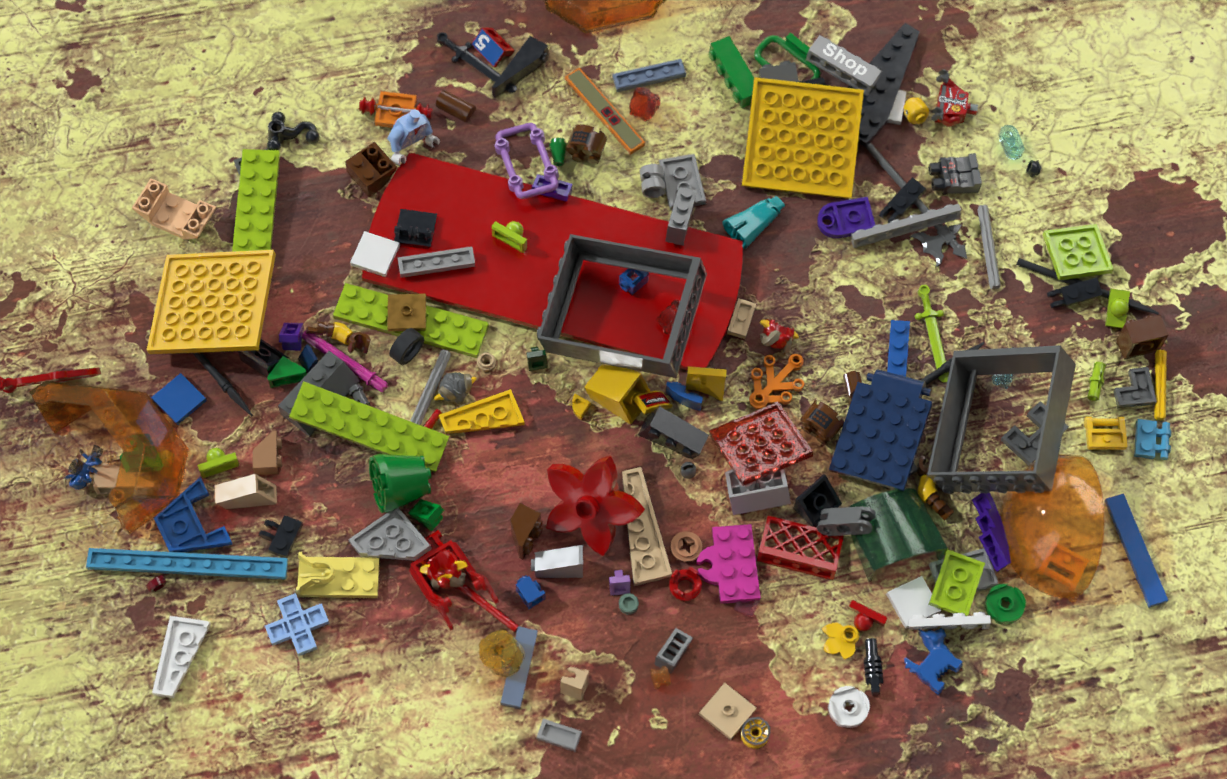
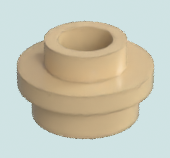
(486, 357)

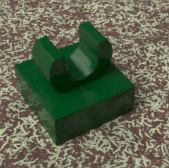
(536, 359)

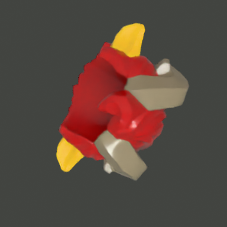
(777, 335)
(445, 570)

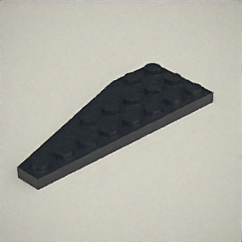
(892, 62)

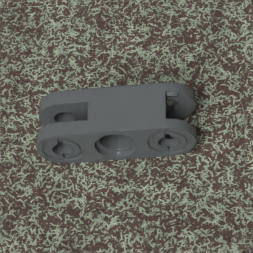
(846, 521)

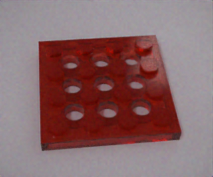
(756, 453)

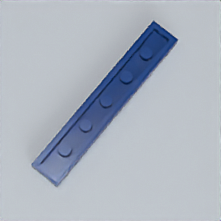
(1136, 550)

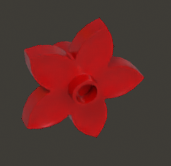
(591, 503)

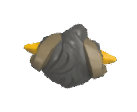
(455, 387)

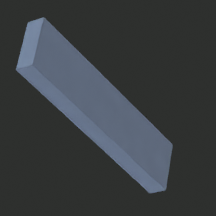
(649, 75)
(516, 683)

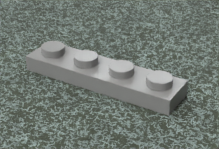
(436, 262)

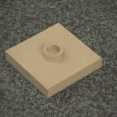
(727, 711)

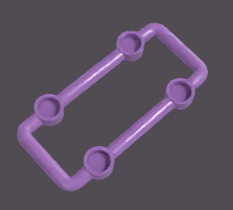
(515, 182)

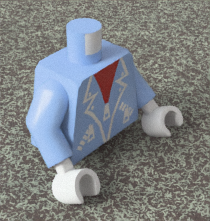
(408, 131)

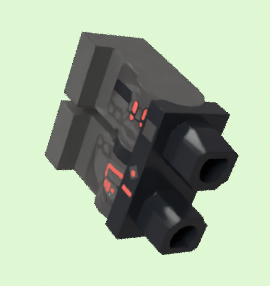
(956, 175)

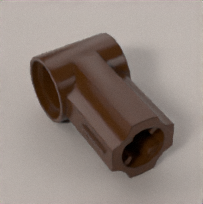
(850, 381)

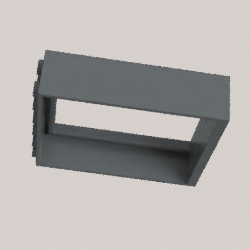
(631, 257)
(956, 410)

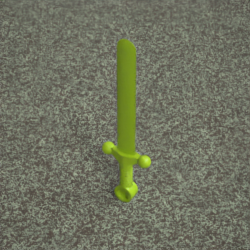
(932, 328)

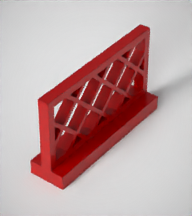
(801, 563)

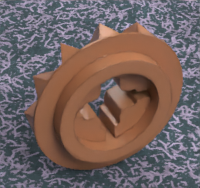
(690, 539)

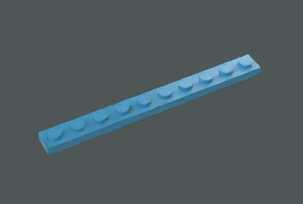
(187, 563)

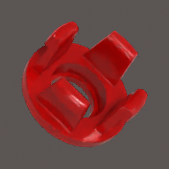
(685, 574)

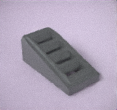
(666, 659)

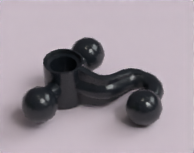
(279, 132)

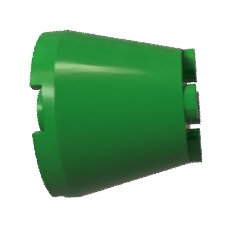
(398, 480)

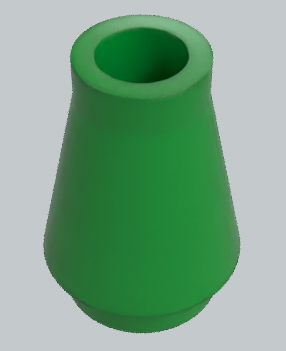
(558, 151)

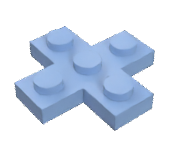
(297, 624)

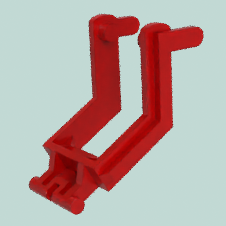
(442, 605)

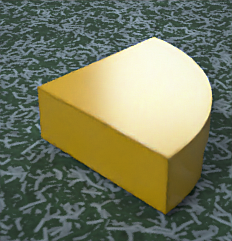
(580, 406)

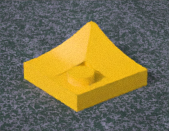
(707, 381)

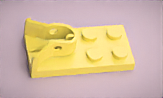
(338, 577)

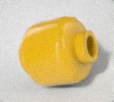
(916, 110)

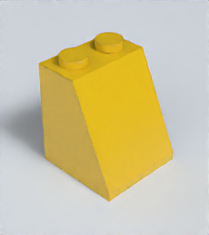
(616, 389)

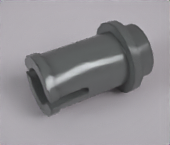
(358, 394)

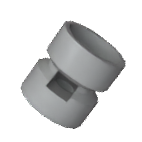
(652, 181)

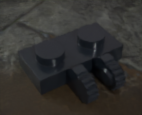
(285, 536)

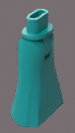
(751, 222)

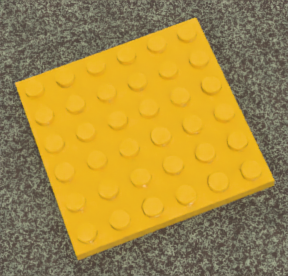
(802, 138)
(211, 302)

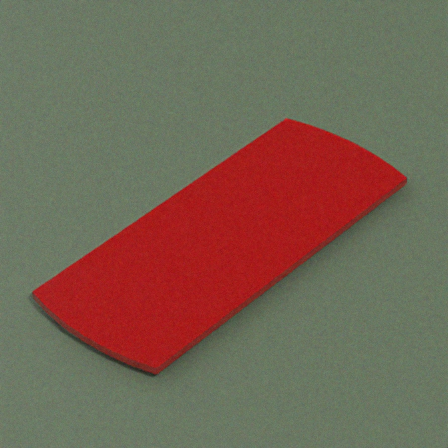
(518, 283)

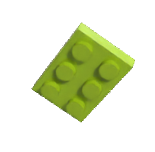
(956, 583)

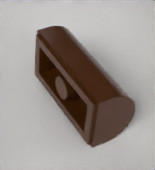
(455, 106)

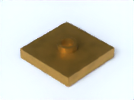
(406, 312)

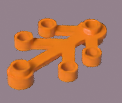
(776, 383)

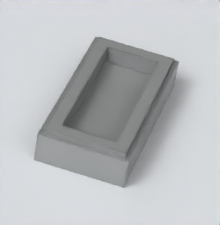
(559, 735)

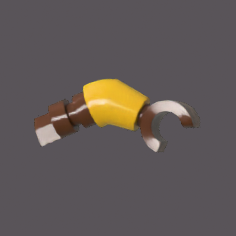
(343, 334)
(928, 492)

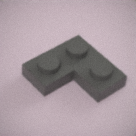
(1139, 393)

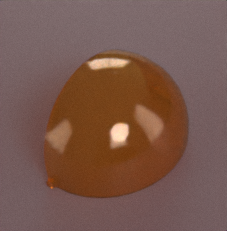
(1059, 532)

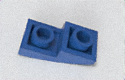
(677, 393)

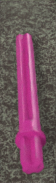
(360, 371)

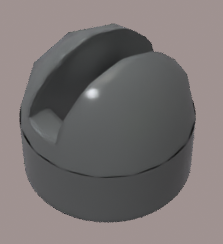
(688, 473)

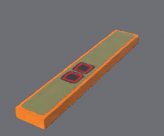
(605, 111)

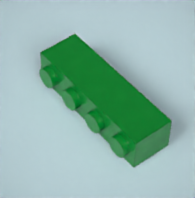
(733, 69)

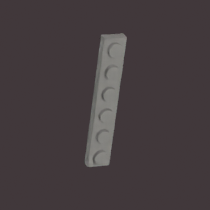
(904, 226)

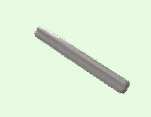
(989, 249)
(431, 387)

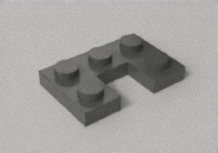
(1020, 444)

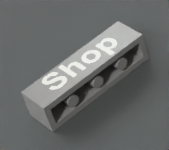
(843, 65)

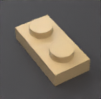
(741, 318)

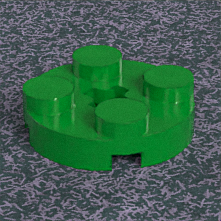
(1007, 593)

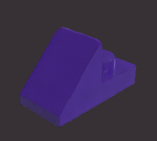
(291, 336)

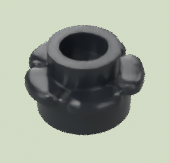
(1033, 168)

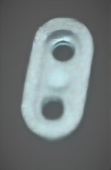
(1012, 143)

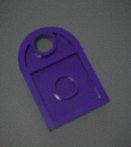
(846, 217)

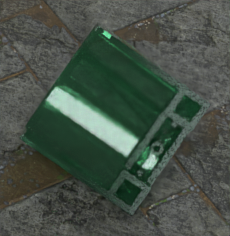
(898, 531)

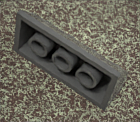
(329, 374)

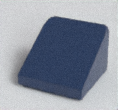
(308, 358)

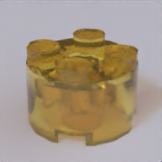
(501, 653)

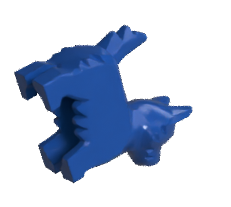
(936, 663)

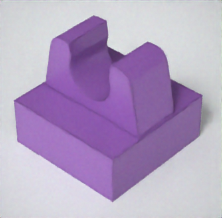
(619, 584)

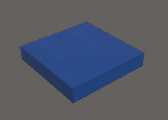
(178, 399)

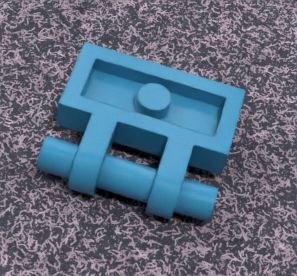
(1146, 436)

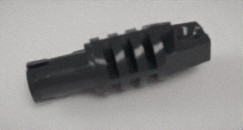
(873, 666)

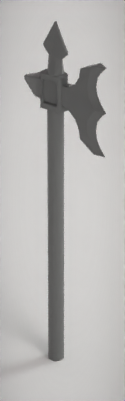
(931, 244)

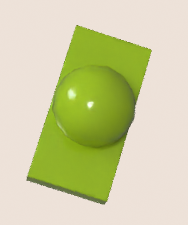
(510, 235)
(1117, 308)
(217, 462)

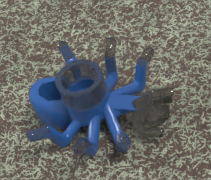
(80, 470)

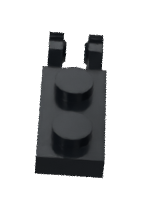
(903, 199)
(1076, 293)

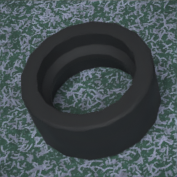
(406, 346)

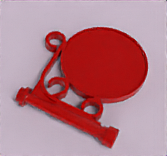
(10, 385)

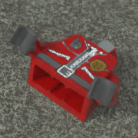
(951, 102)

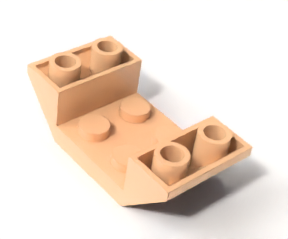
(172, 212)

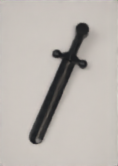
(461, 52)

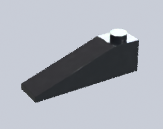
(525, 62)

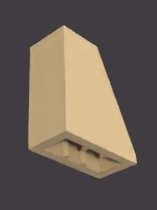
(245, 492)

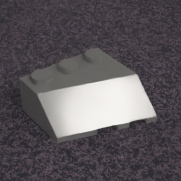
(758, 495)

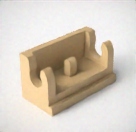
(575, 686)

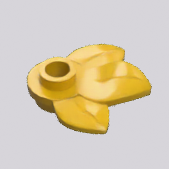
(838, 641)

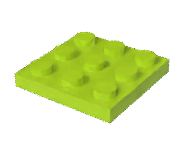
(1077, 252)

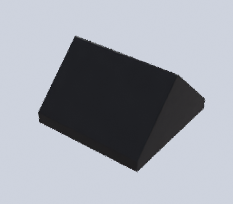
(263, 359)
(815, 499)

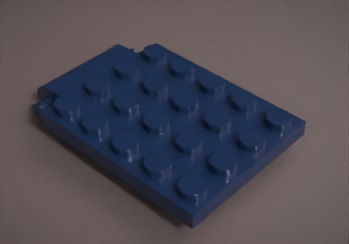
(883, 430)

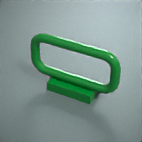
(793, 46)

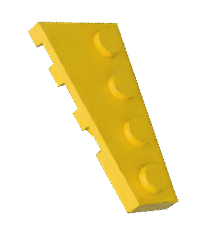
(489, 413)

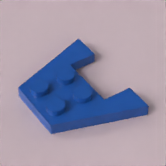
(182, 527)

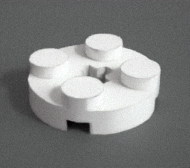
(854, 697)

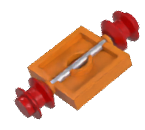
(391, 107)

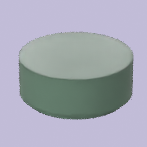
(628, 604)

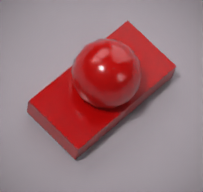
(866, 617)

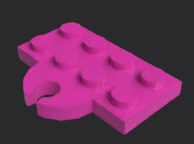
(732, 564)

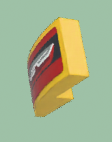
(651, 400)

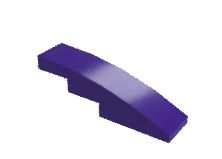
(993, 535)

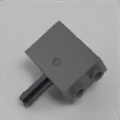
(785, 71)

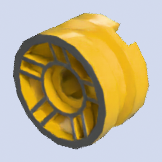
(751, 725)

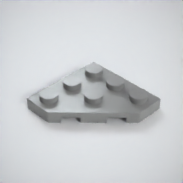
(390, 538)

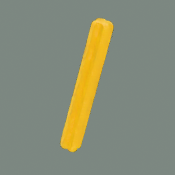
(1160, 385)

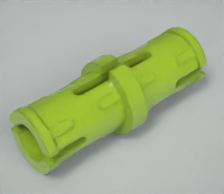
(1096, 381)

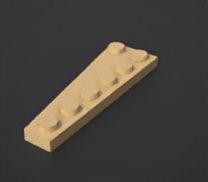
(645, 541)

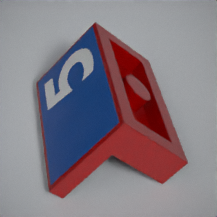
(492, 46)

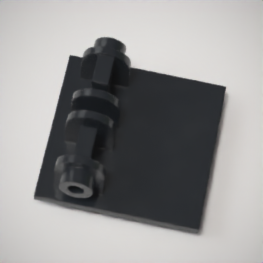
(415, 227)

